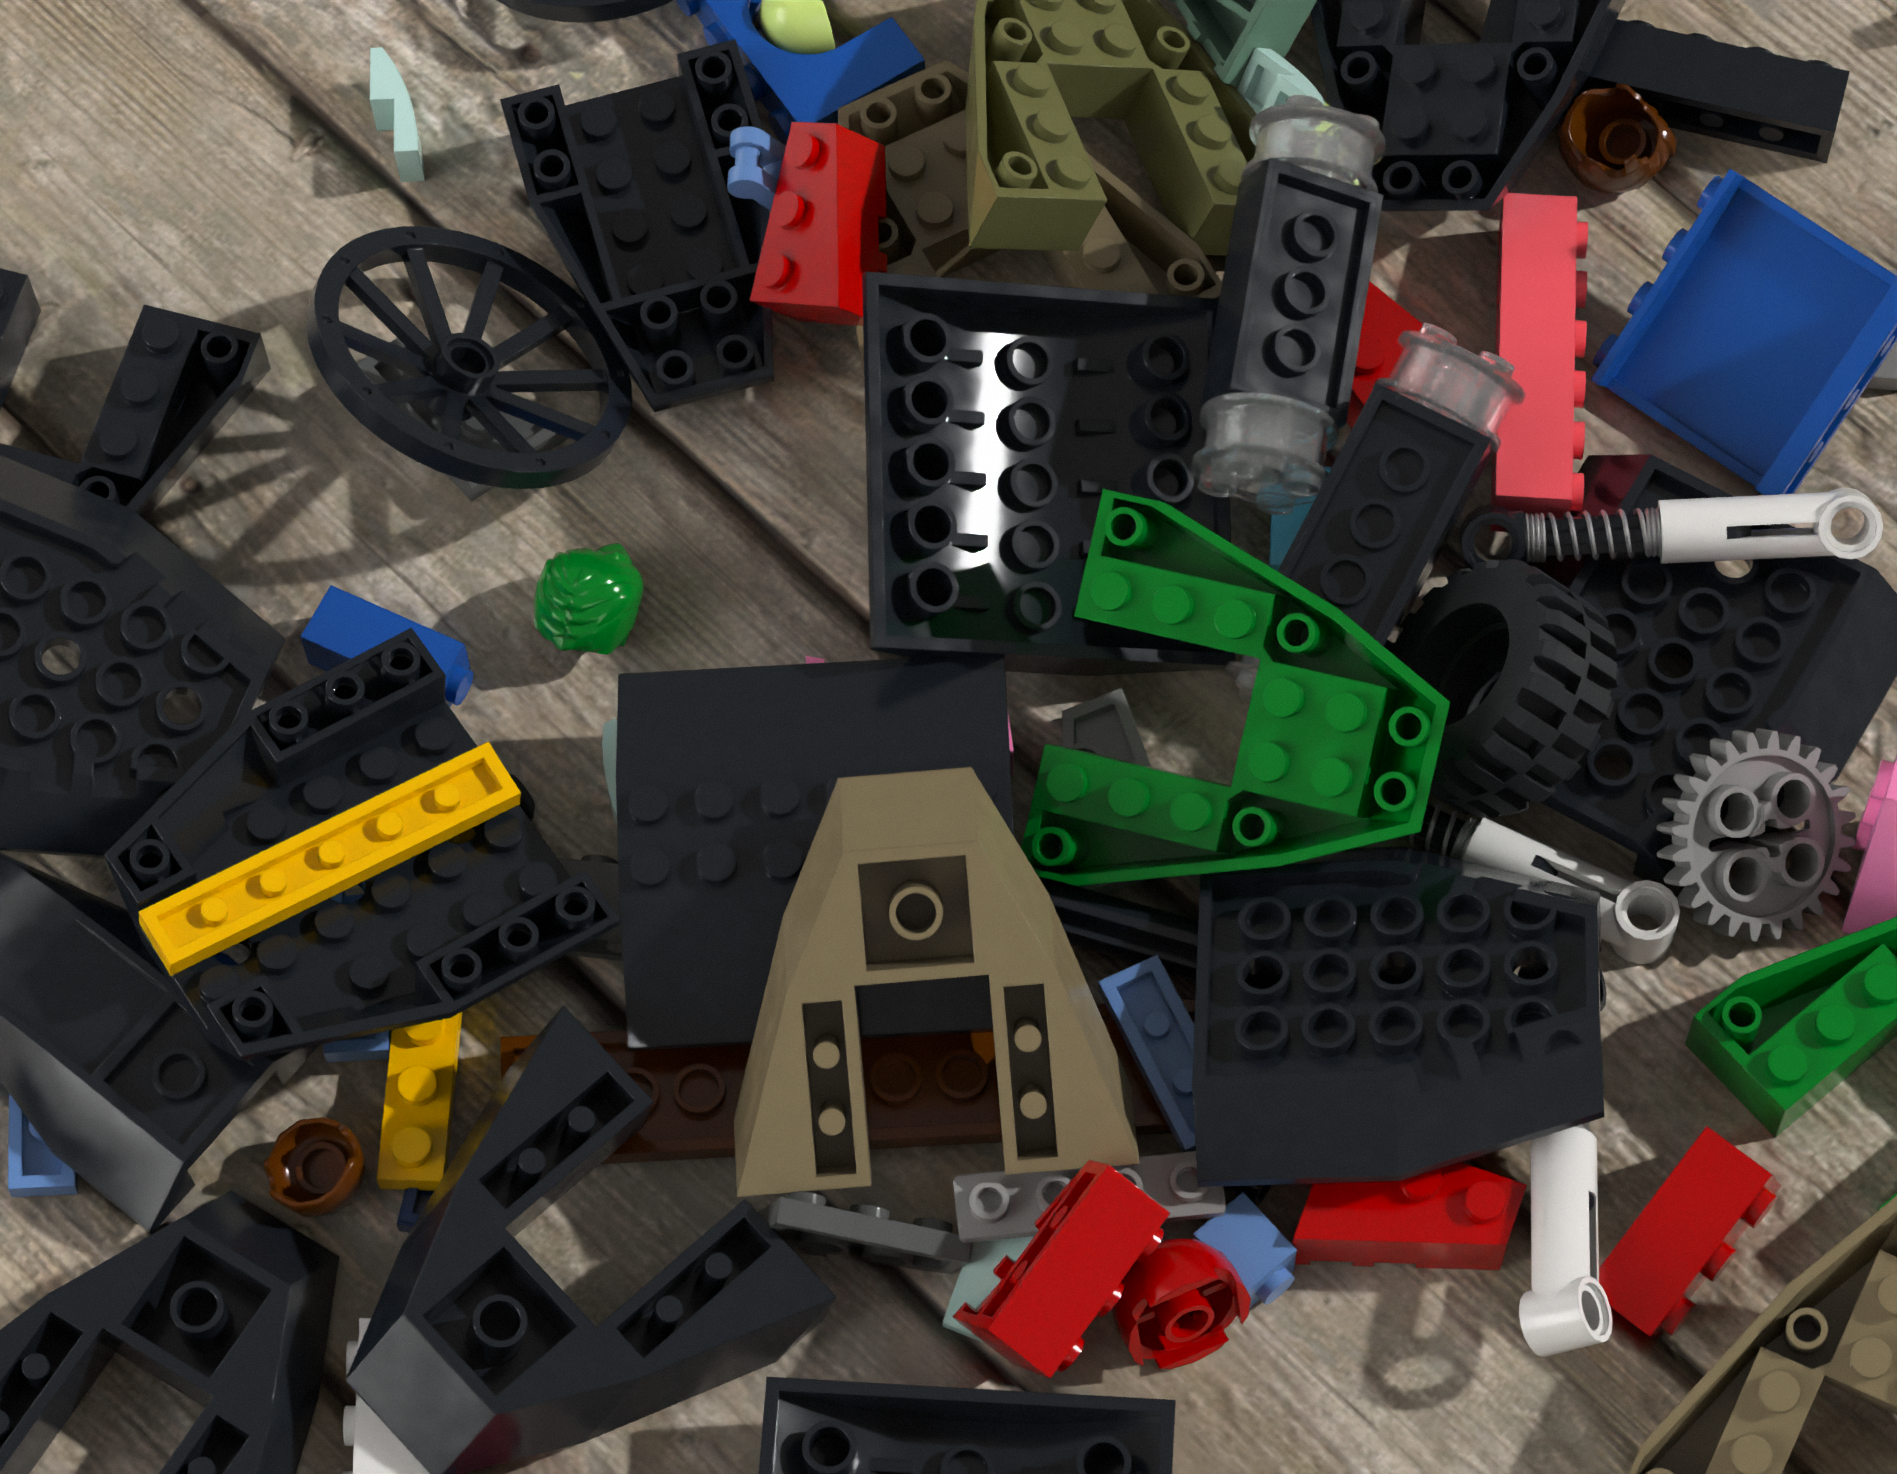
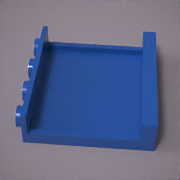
(1754, 335)

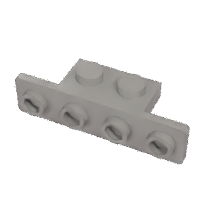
(1008, 1205)

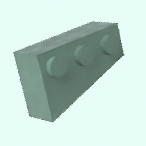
(1236, 27)

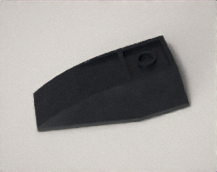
(647, 222)
(108, 1049)

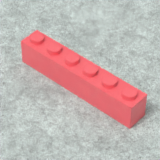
(1541, 340)

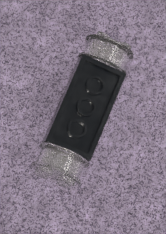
(1290, 305)
(1399, 484)

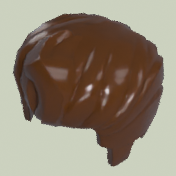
(1614, 140)

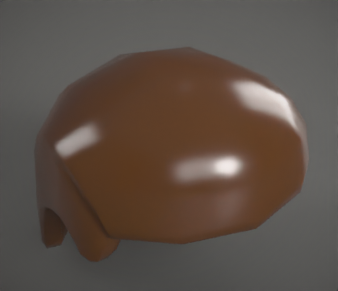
(315, 1167)

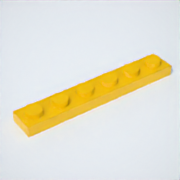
(328, 858)
(420, 1099)

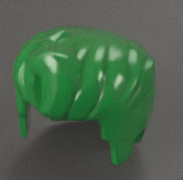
(588, 599)

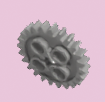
(1763, 891)

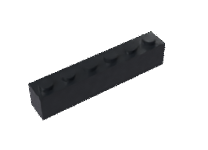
(1713, 85)

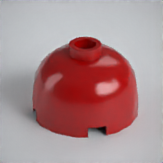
(1179, 1303)

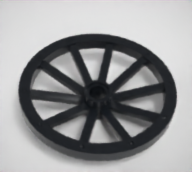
(460, 370)

